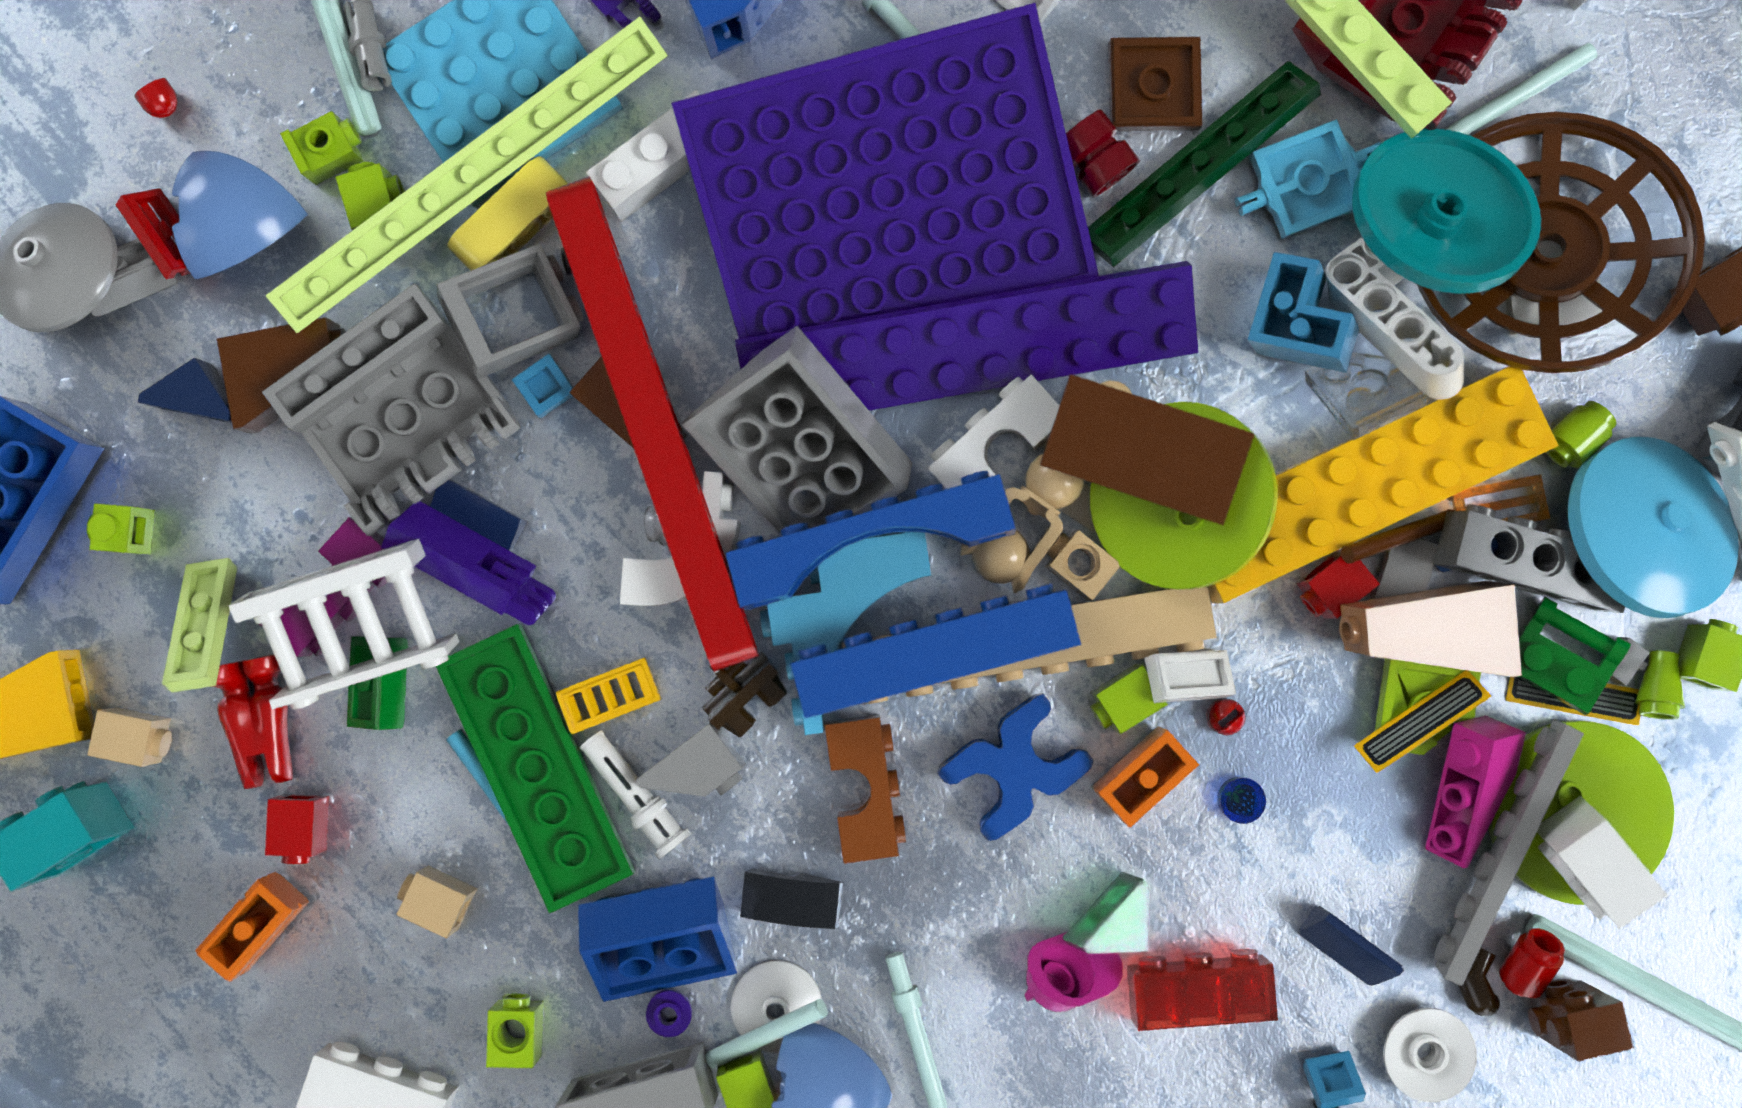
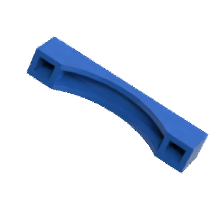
(777, 567)

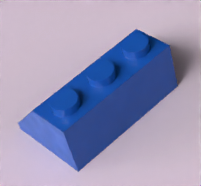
(656, 939)

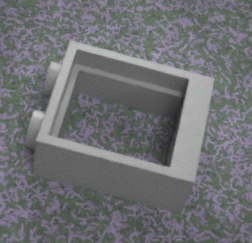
(548, 274)

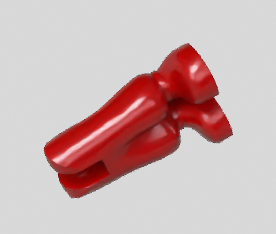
(251, 722)

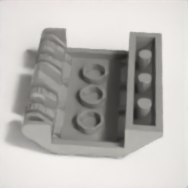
(392, 407)

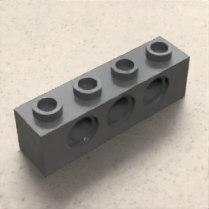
(1467, 549)

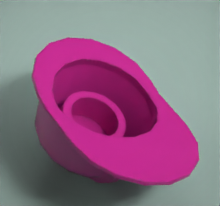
(1067, 977)

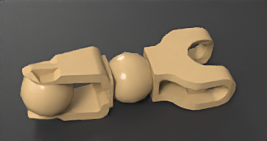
(1045, 492)

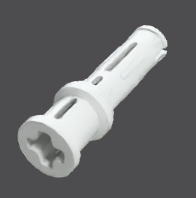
(597, 750)

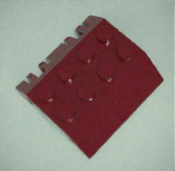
(1439, 35)

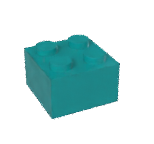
(59, 833)

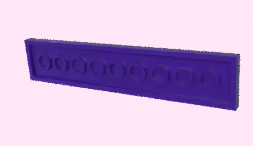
(1007, 335)

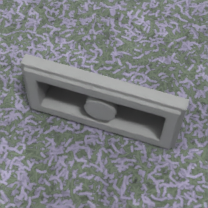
(134, 279)

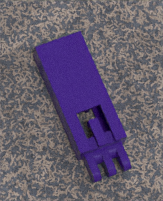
(472, 563)

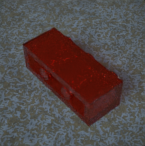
(1201, 990)

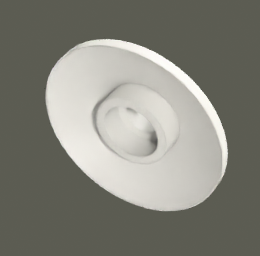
(766, 984)
(1446, 1067)

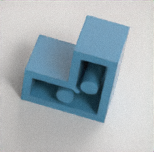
(1291, 323)

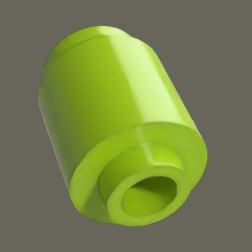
(1581, 434)

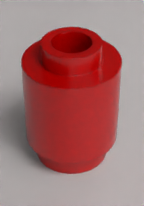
(1532, 963)

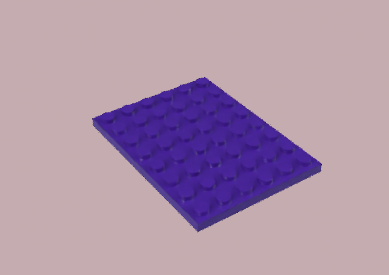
(890, 178)

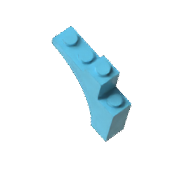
(848, 585)

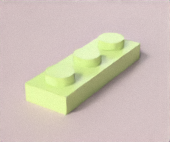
(200, 625)

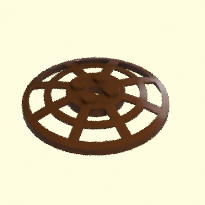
(1584, 246)

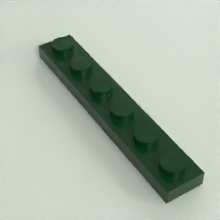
(1202, 162)

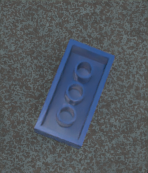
(39, 478)

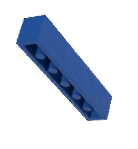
(935, 652)

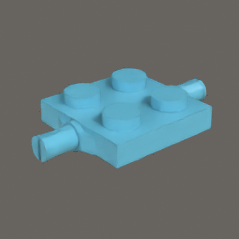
(1305, 179)

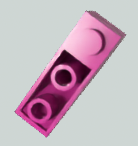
(1473, 783)

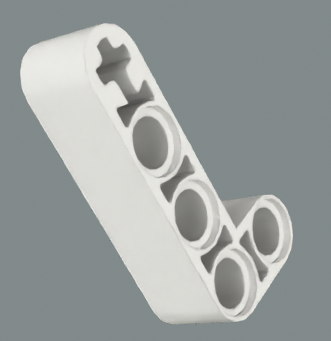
(1429, 361)

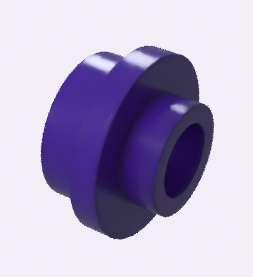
(674, 1000)

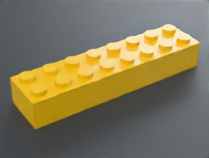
(1396, 474)

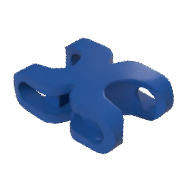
(1015, 767)

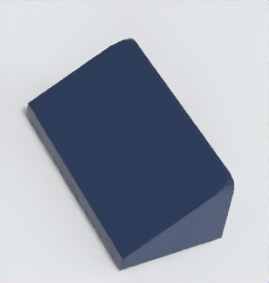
(478, 514)
(1348, 948)

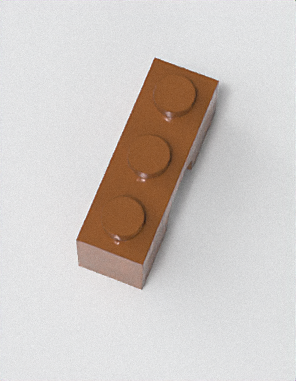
(871, 829)

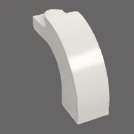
(657, 580)

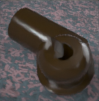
(1476, 987)

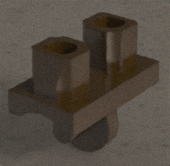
(736, 687)

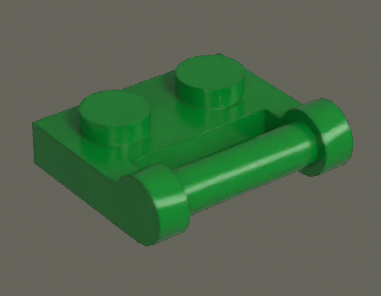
(1560, 670)

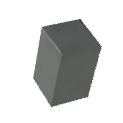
(1630, 664)

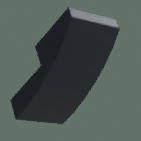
(791, 900)

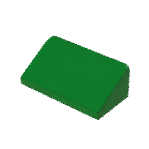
(380, 700)

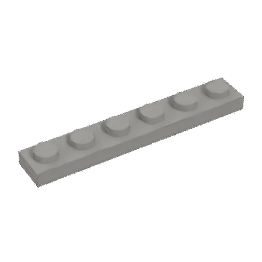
(1514, 836)

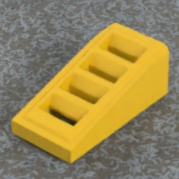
(570, 708)

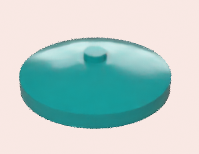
(1446, 211)

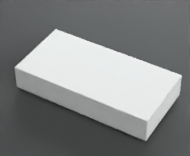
(1190, 676)

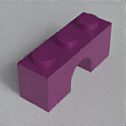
(344, 545)

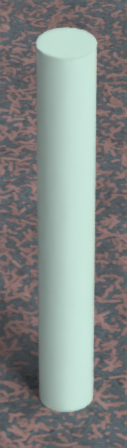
(766, 1034)

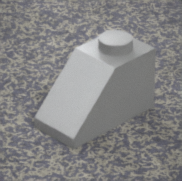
(697, 766)

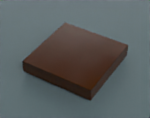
(1155, 83)

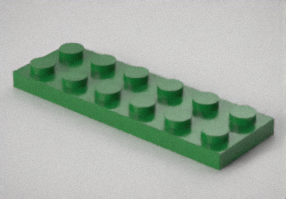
(535, 768)

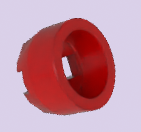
(157, 98)
(1220, 709)

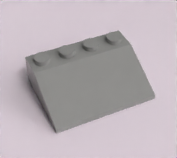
(798, 438)

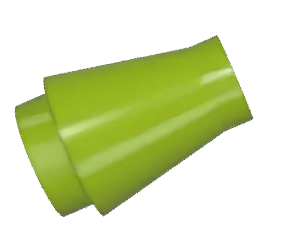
(1661, 687)

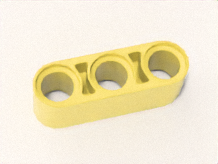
(508, 216)

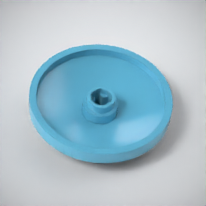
(1653, 527)

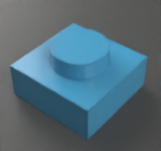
(544, 386)
(1334, 1080)

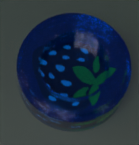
(1241, 800)

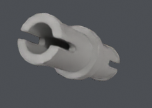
(367, 44)

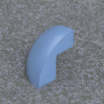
(228, 211)
(828, 1072)

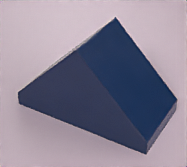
(190, 390)

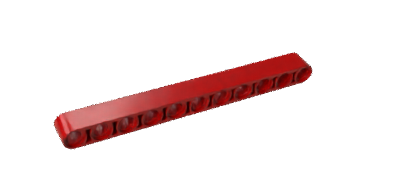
(651, 423)

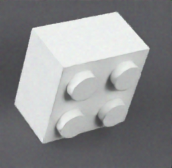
(1598, 864)

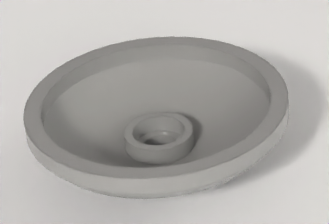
(55, 267)

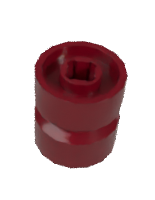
(1099, 154)

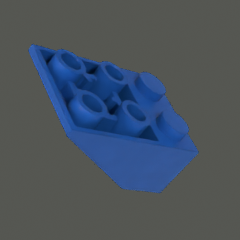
(729, 23)

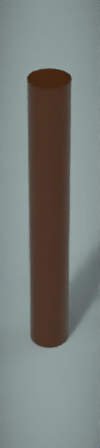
(1393, 538)

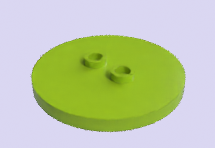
(1182, 549)
(1619, 782)

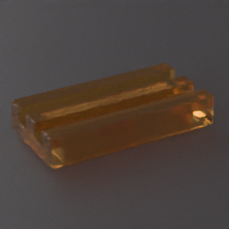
(1538, 497)

